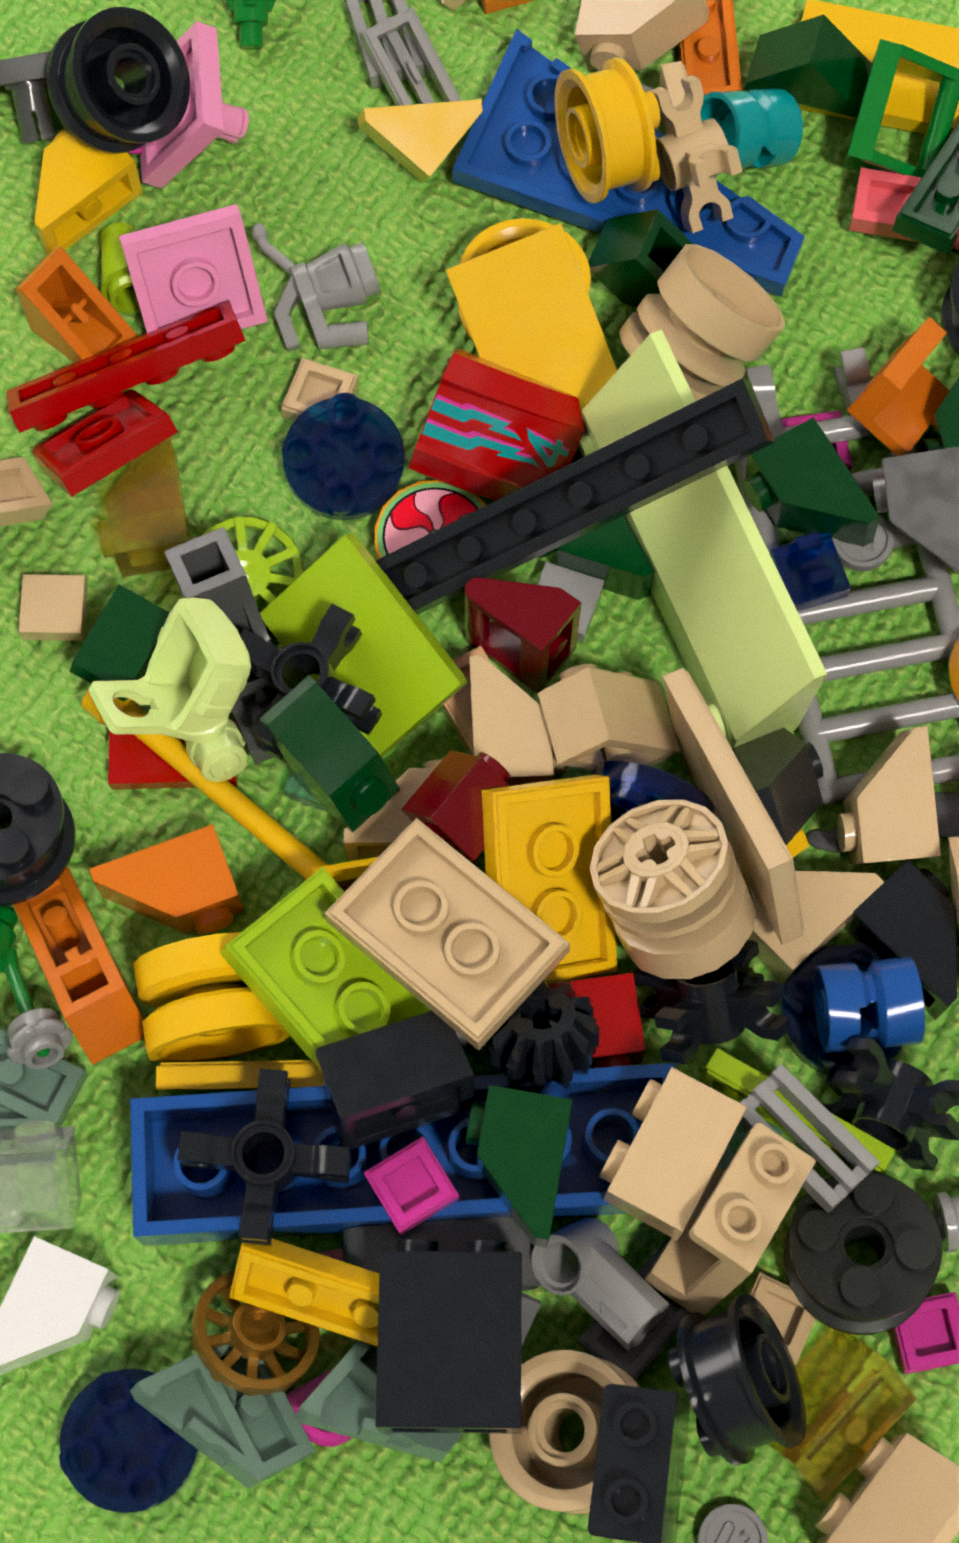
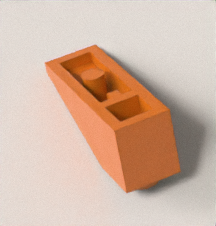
(81, 969)

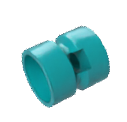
(760, 124)

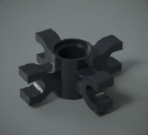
(322, 656)
(713, 1006)
(894, 1103)
(299, 1160)

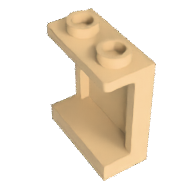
(732, 1222)

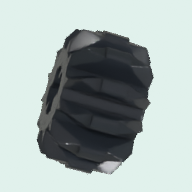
(546, 1038)

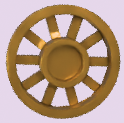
(252, 1335)

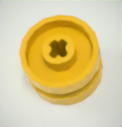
(200, 1004)

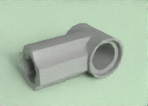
(599, 1280)

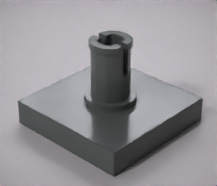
(27, 82)

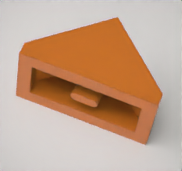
(70, 310)

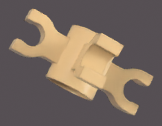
(694, 154)

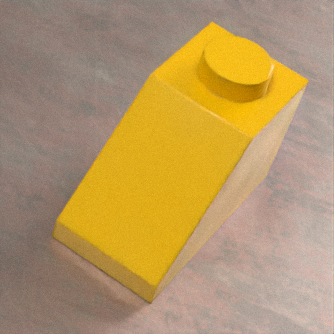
(80, 190)

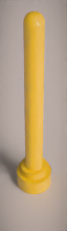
(221, 793)

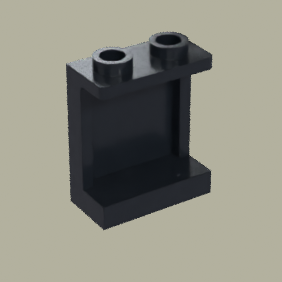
(449, 1339)
(639, 1465)

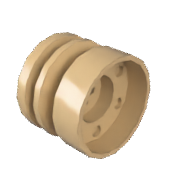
(709, 317)
(673, 889)

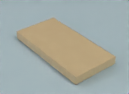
(746, 822)

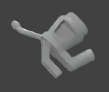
(330, 282)

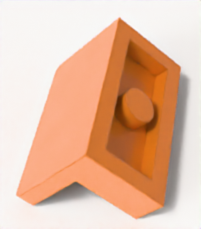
(903, 393)

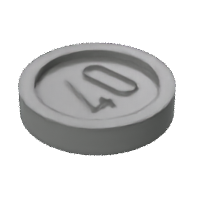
(871, 555)
(732, 1525)

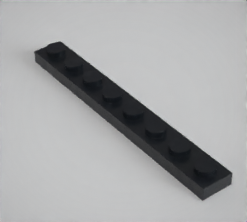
(581, 496)

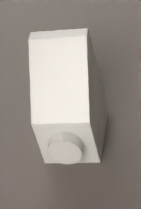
(53, 1304)

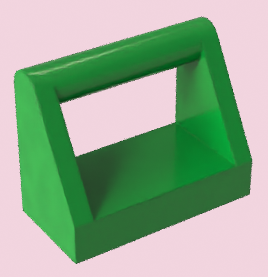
(887, 60)

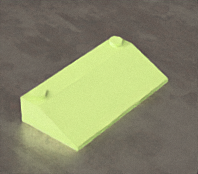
(710, 567)

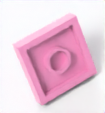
(205, 114)
(193, 267)

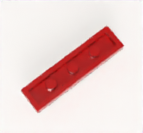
(106, 375)

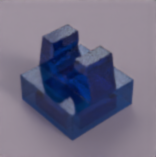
(811, 570)

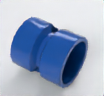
(890, 1001)

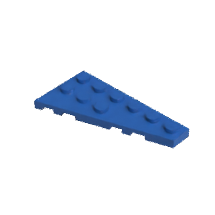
(519, 159)

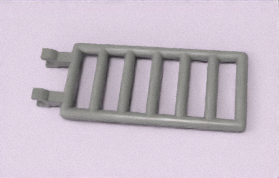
(934, 587)

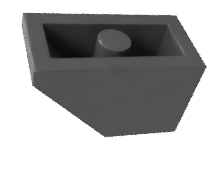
(923, 500)

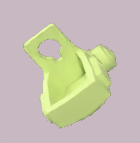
(190, 688)

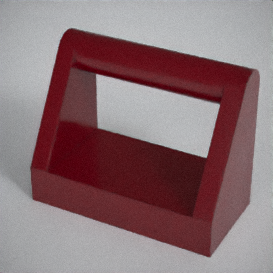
(531, 629)

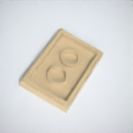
(447, 933)

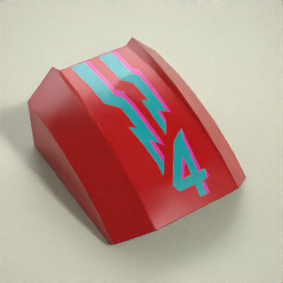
(495, 429)

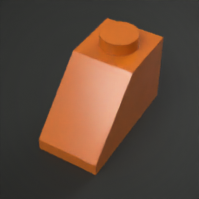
(175, 883)

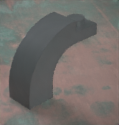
(212, 571)

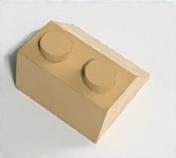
(903, 1498)

